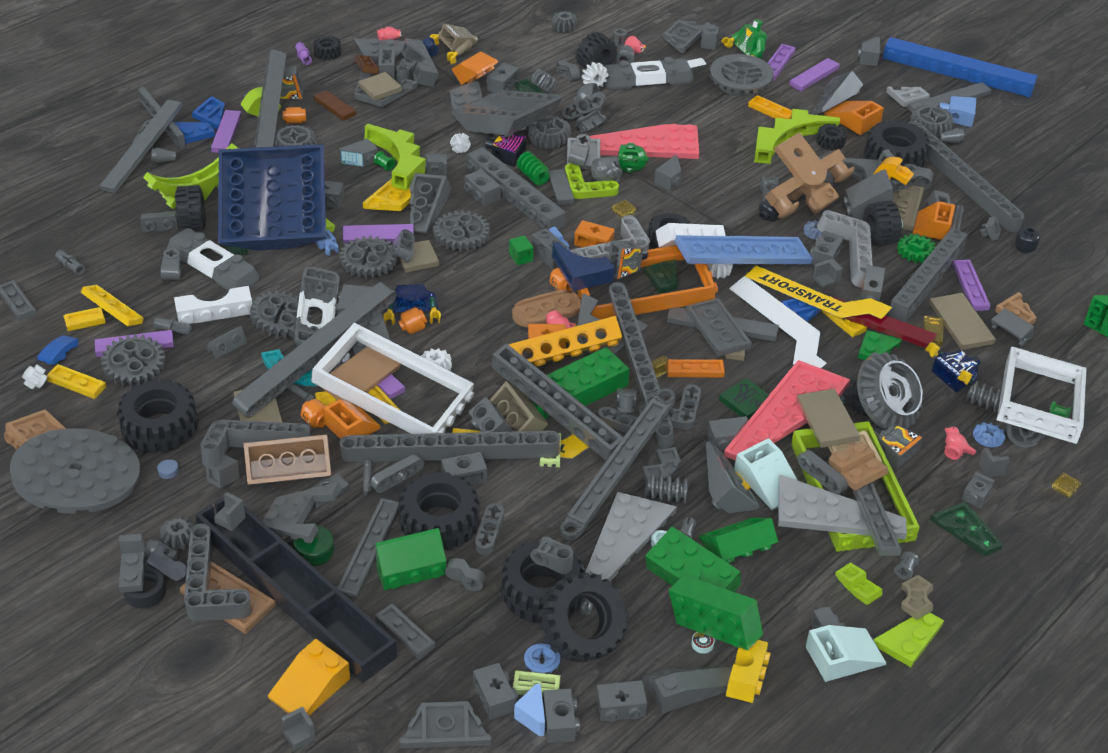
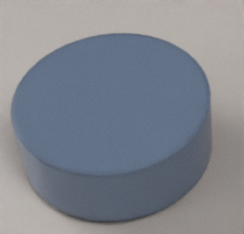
(168, 469)

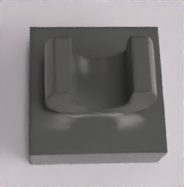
(991, 228)

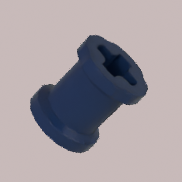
(431, 47)

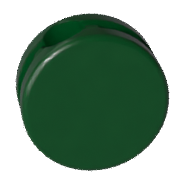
(317, 551)

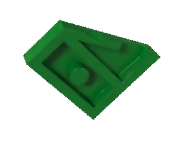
(877, 343)

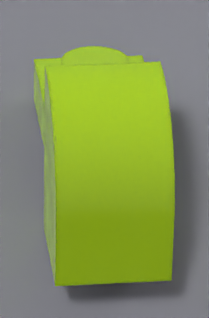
(252, 101)

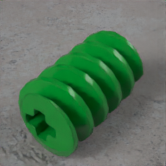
(533, 168)

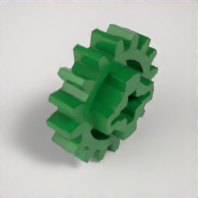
(915, 247)

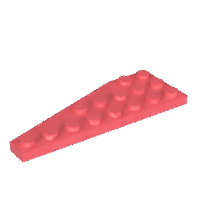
(658, 141)
(781, 411)

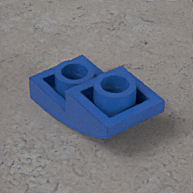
(57, 349)

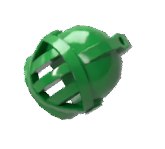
(632, 157)

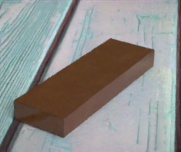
(366, 64)
(334, 105)

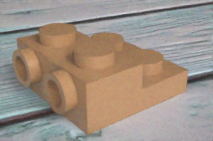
(858, 465)

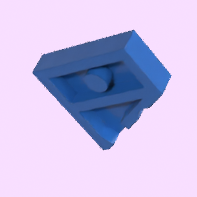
(210, 112)
(195, 131)
(802, 309)

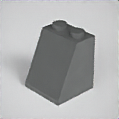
(870, 190)

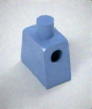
(961, 109)

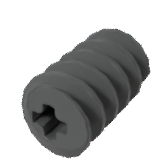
(984, 396)
(667, 487)

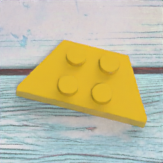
(388, 198)

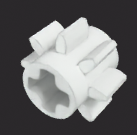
(460, 143)
(34, 376)

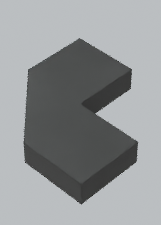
(668, 464)

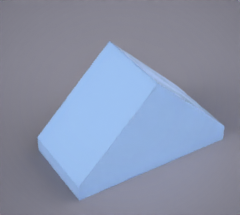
(530, 710)

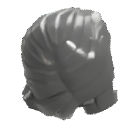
(606, 169)

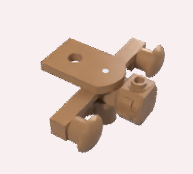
(808, 177)

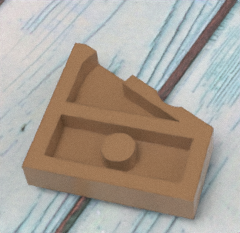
(1018, 307)

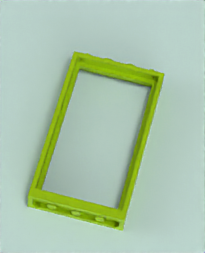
(806, 439)

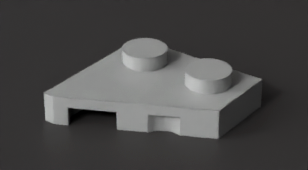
(908, 95)

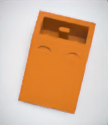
(857, 115)

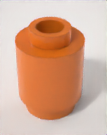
(294, 115)

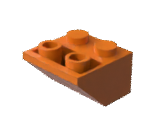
(474, 67)
(934, 220)
(348, 419)

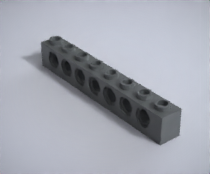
(517, 190)
(927, 275)
(556, 401)

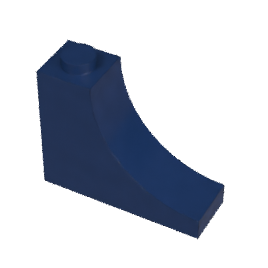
(582, 271)

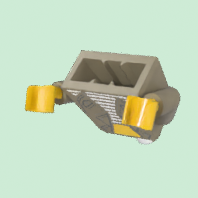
(457, 39)

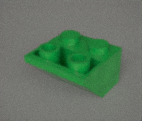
(1098, 314)

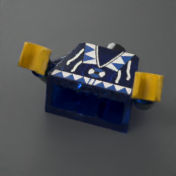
(413, 296)
(954, 368)

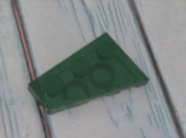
(968, 527)

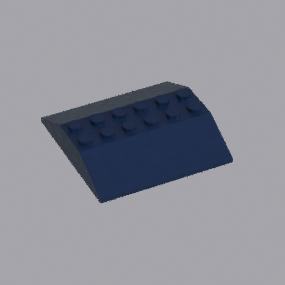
(271, 197)

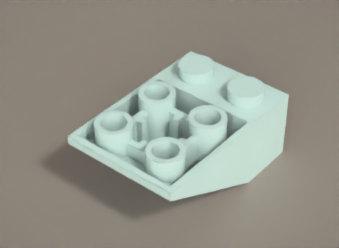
(761, 470)
(842, 651)

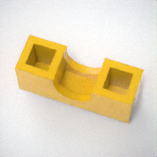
(747, 671)

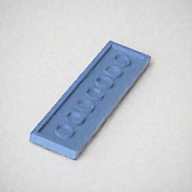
(742, 250)

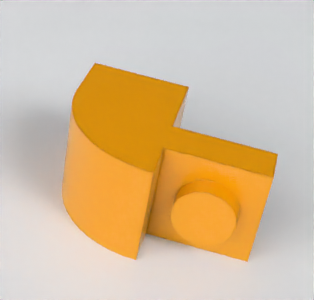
(895, 170)

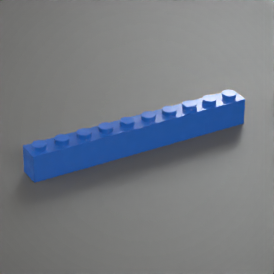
(960, 67)

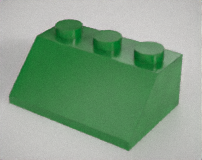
(740, 538)
(410, 559)

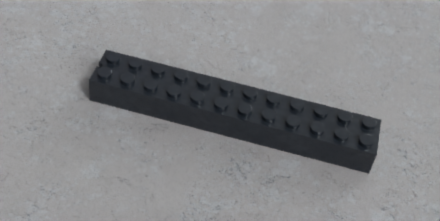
(302, 592)

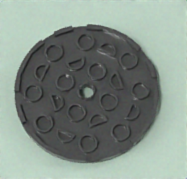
(104, 474)

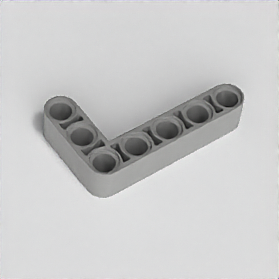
(630, 231)
(859, 239)

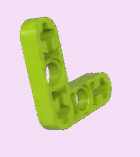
(604, 188)

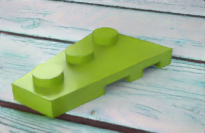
(909, 638)

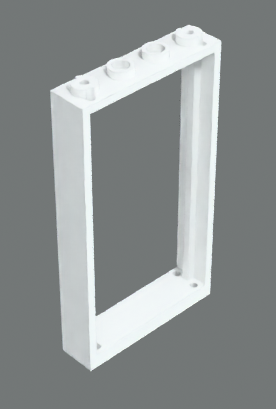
(356, 333)
(1036, 419)

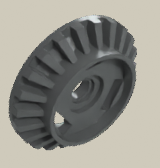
(741, 74)
(873, 391)

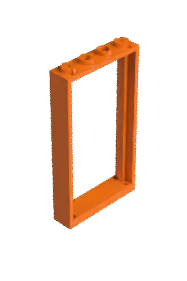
(666, 300)

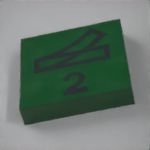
(744, 398)

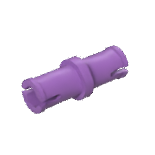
(303, 53)

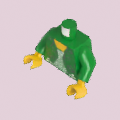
(749, 39)

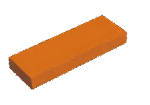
(695, 368)

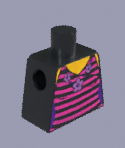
(507, 148)

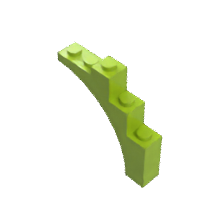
(786, 128)
(402, 148)
(206, 178)

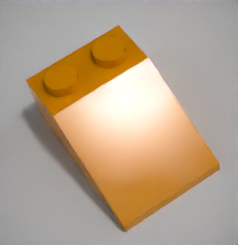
(310, 679)

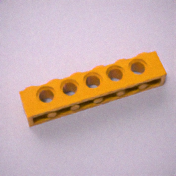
(570, 335)

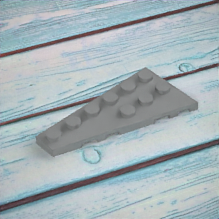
(818, 509)
(626, 532)

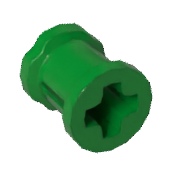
(384, 161)

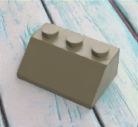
(518, 409)

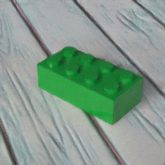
(592, 376)
(680, 555)
(716, 612)

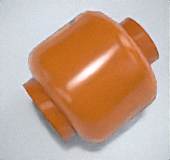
(558, 281)
(413, 320)
(313, 413)

